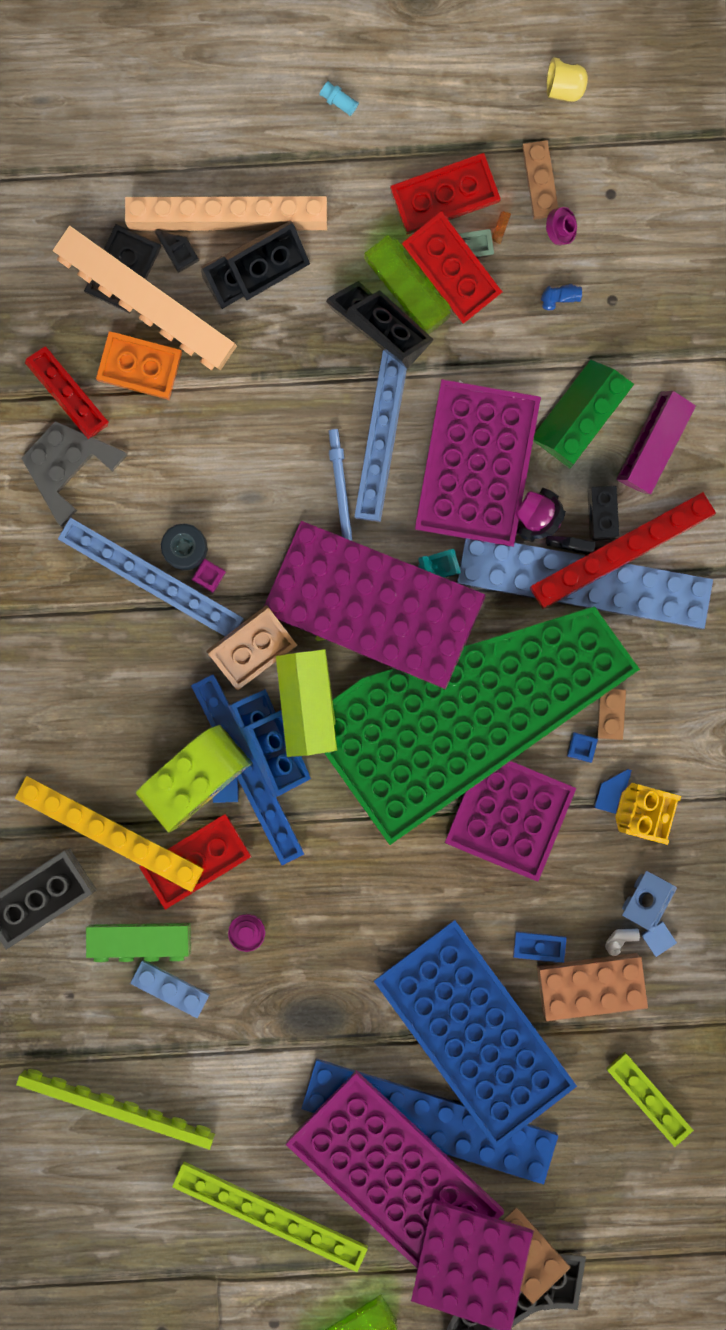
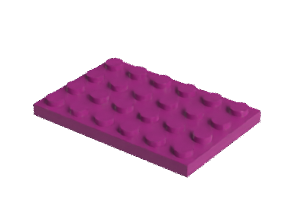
(477, 462)

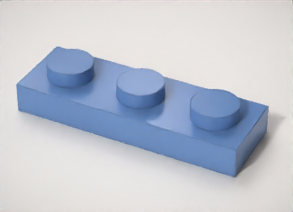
(170, 989)

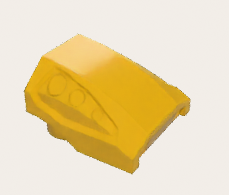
(646, 812)

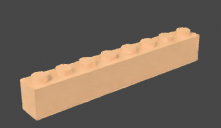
(225, 213)
(144, 298)

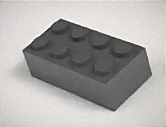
(42, 897)

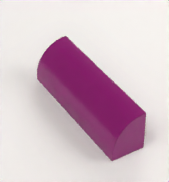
(656, 442)

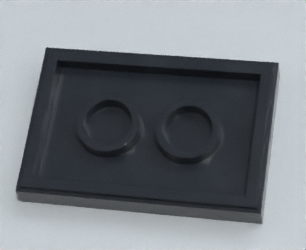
(131, 250)

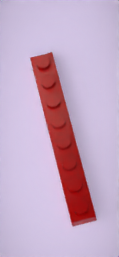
(622, 550)

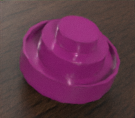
(561, 226)
(246, 932)

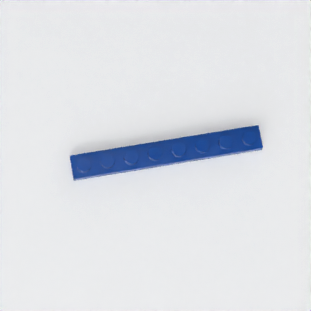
(251, 779)

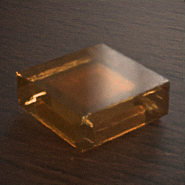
(501, 227)

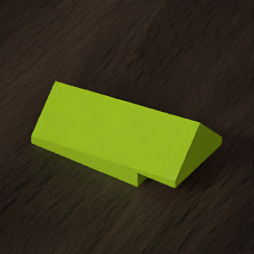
(306, 703)

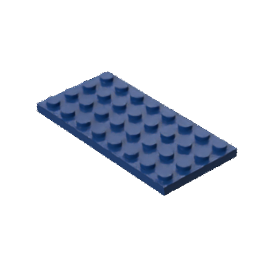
(475, 1034)

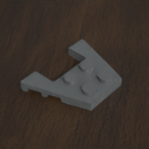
(58, 458)

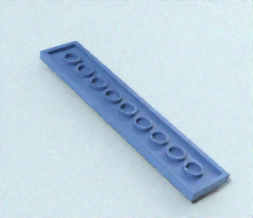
(625, 591)

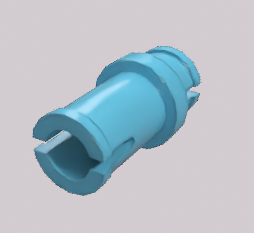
(338, 98)

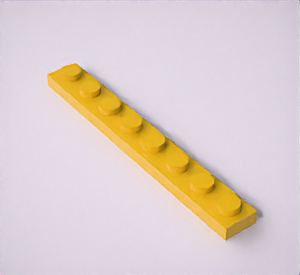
(109, 833)

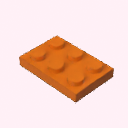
(139, 365)

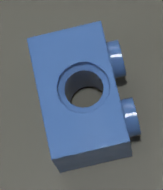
(648, 916)

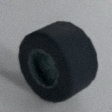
(179, 539)

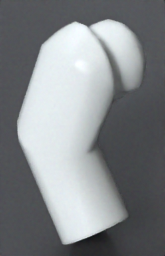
(618, 939)

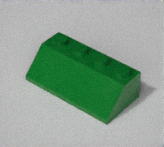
(582, 412)

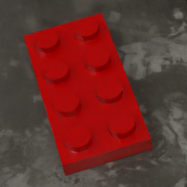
(450, 189)
(452, 267)
(213, 847)

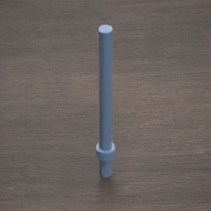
(336, 455)

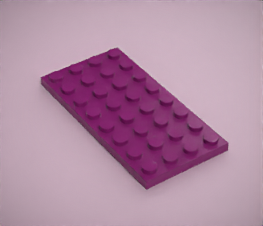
(374, 604)
(384, 1165)

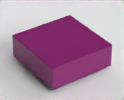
(209, 575)

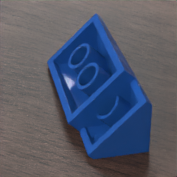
(266, 740)

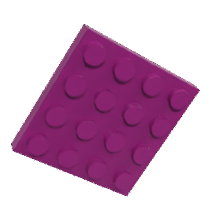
(512, 819)
(472, 1265)

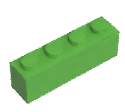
(138, 940)

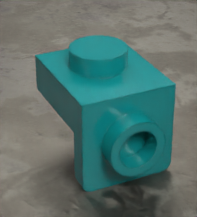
(442, 564)

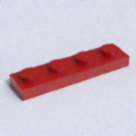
(66, 392)

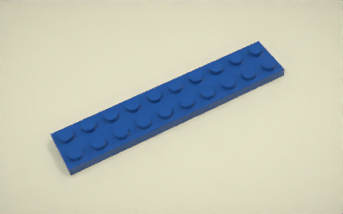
(446, 1124)

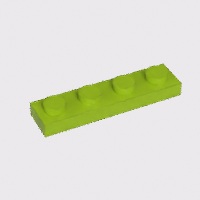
(649, 1099)

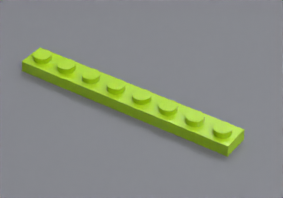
(126, 1111)
(270, 1216)

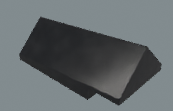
(255, 265)
(381, 322)

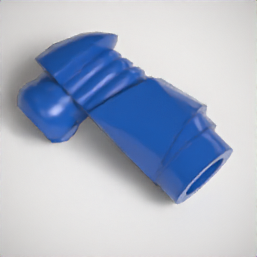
(565, 293)

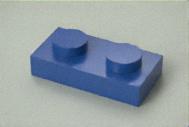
(539, 946)

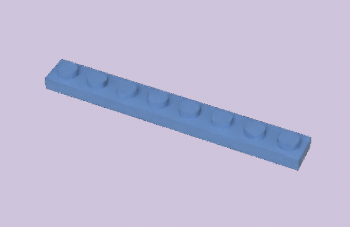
(380, 439)
(149, 578)

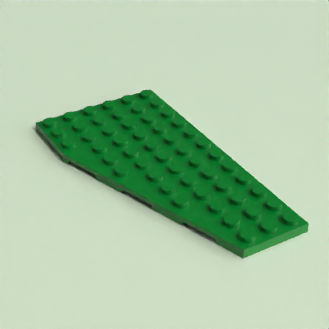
(420, 746)

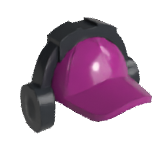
(540, 515)

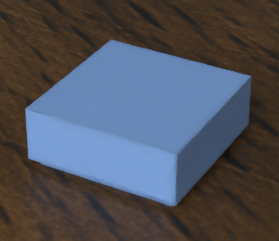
(659, 940)

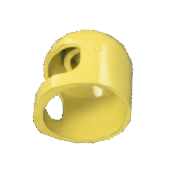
(566, 81)

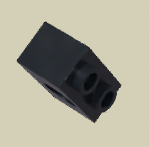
(603, 513)

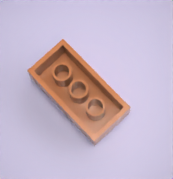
(592, 987)

